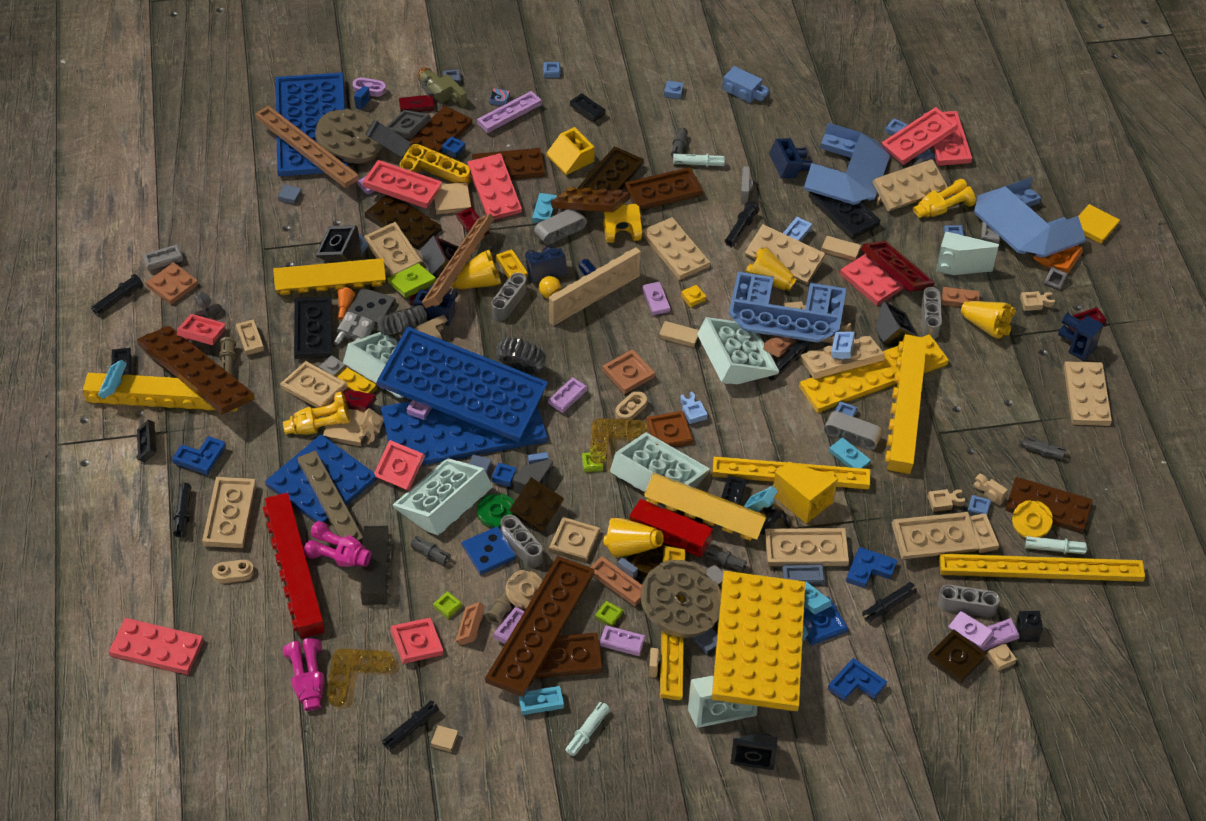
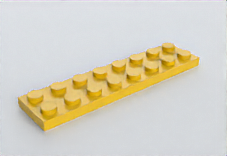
(860, 381)

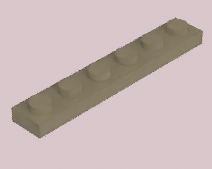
(328, 496)

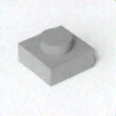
(333, 366)

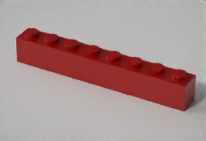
(294, 566)

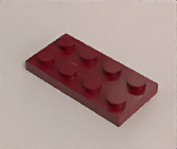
(897, 266)

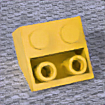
(571, 151)

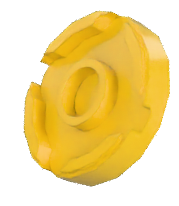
(1032, 519)

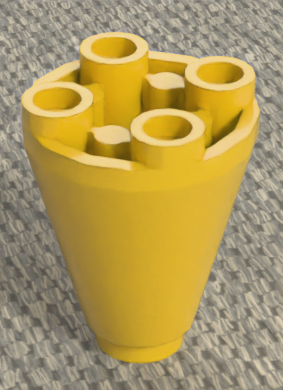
(770, 265)
(478, 273)
(989, 316)
(630, 537)

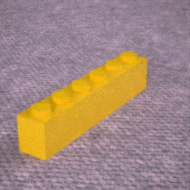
(329, 275)
(705, 506)

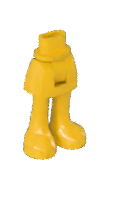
(934, 203)
(306, 421)

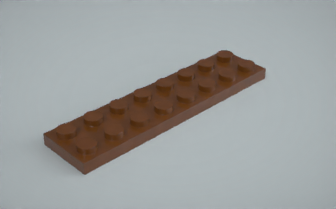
(196, 369)
(539, 626)

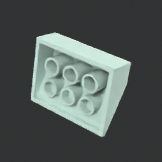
(735, 352)
(370, 355)
(642, 457)
(444, 495)

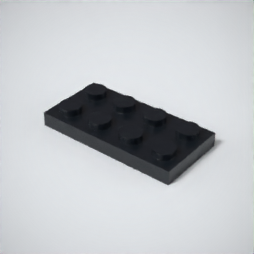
(850, 218)
(313, 327)

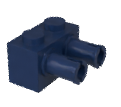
(788, 158)
(548, 263)
(445, 308)
(1084, 338)

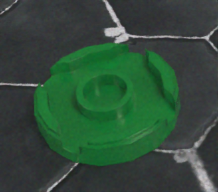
(493, 508)

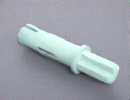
(692, 159)
(1055, 545)
(583, 734)

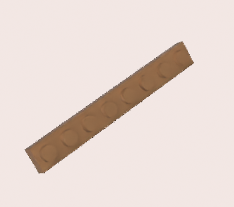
(307, 146)
(458, 260)

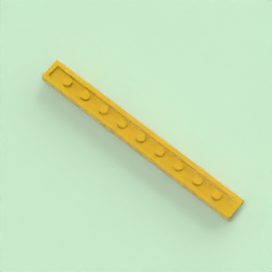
(1041, 567)

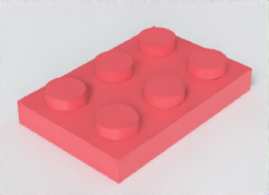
(871, 280)

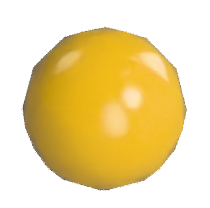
(548, 286)

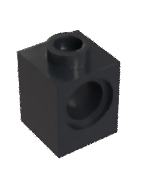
(1029, 626)

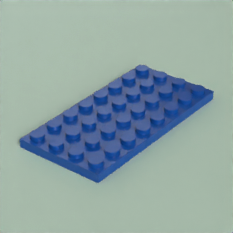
(303, 102)
(462, 384)
(449, 437)

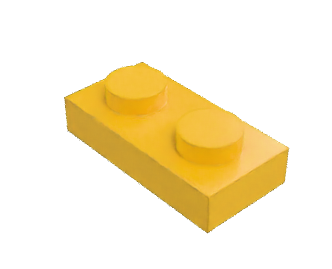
(510, 263)
(357, 382)

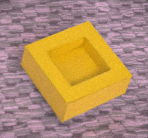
(693, 296)

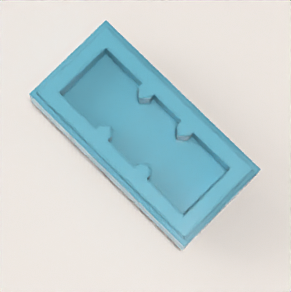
(112, 379)
(849, 454)
(815, 600)

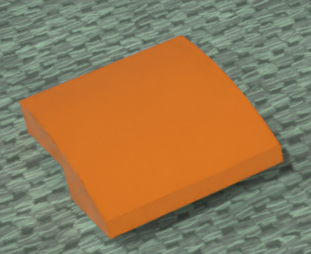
(1062, 260)

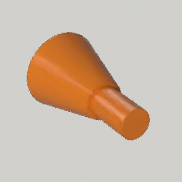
(345, 298)

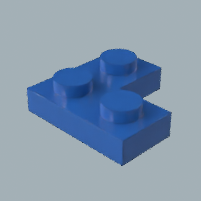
(202, 459)
(867, 563)
(855, 676)

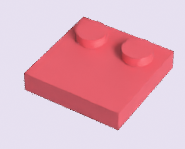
(201, 329)
(399, 465)
(416, 640)

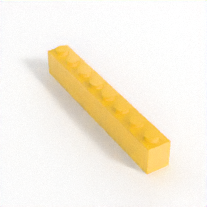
(145, 391)
(906, 405)

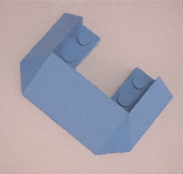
(866, 164)
(1010, 216)
(754, 313)

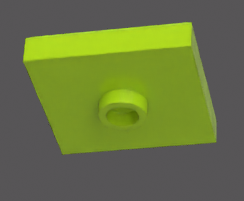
(411, 280)

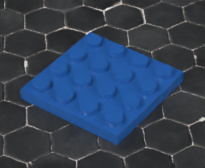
(345, 472)

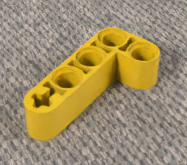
(457, 173)

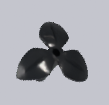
(777, 512)

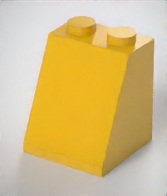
(804, 490)

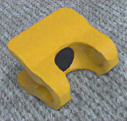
(623, 219)

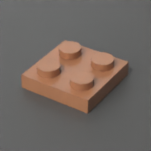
(172, 283)
(628, 371)

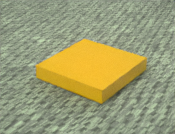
(1097, 223)

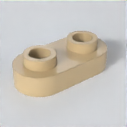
(629, 407)
(232, 571)

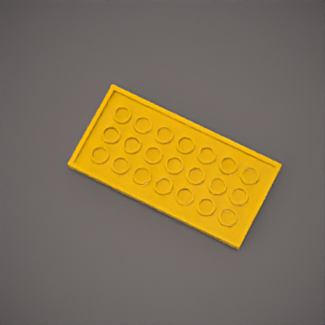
(759, 641)

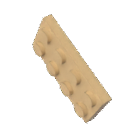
(909, 185)
(675, 248)
(795, 255)
(821, 363)
(1087, 393)
(229, 512)
(934, 535)
(806, 547)

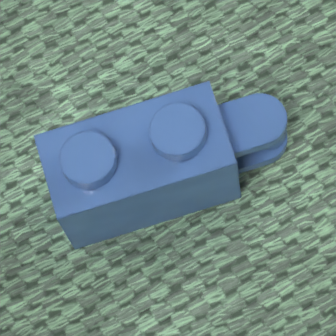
(744, 85)

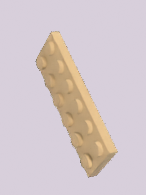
(594, 286)

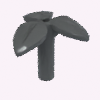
(204, 302)

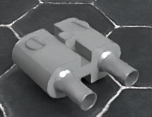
(353, 327)

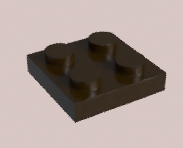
(536, 504)
(957, 656)

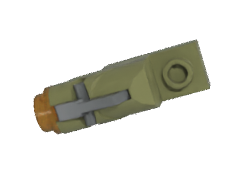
(442, 87)

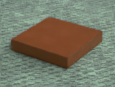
(670, 428)

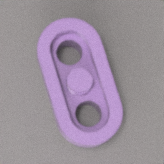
(376, 87)

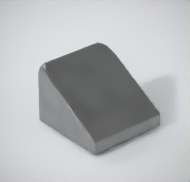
(1056, 278)

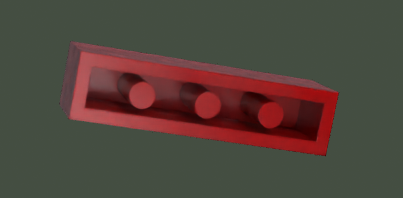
(676, 529)

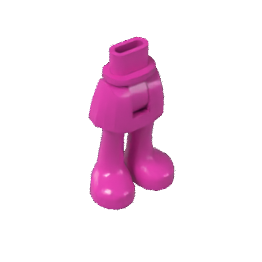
(348, 552)
(308, 685)

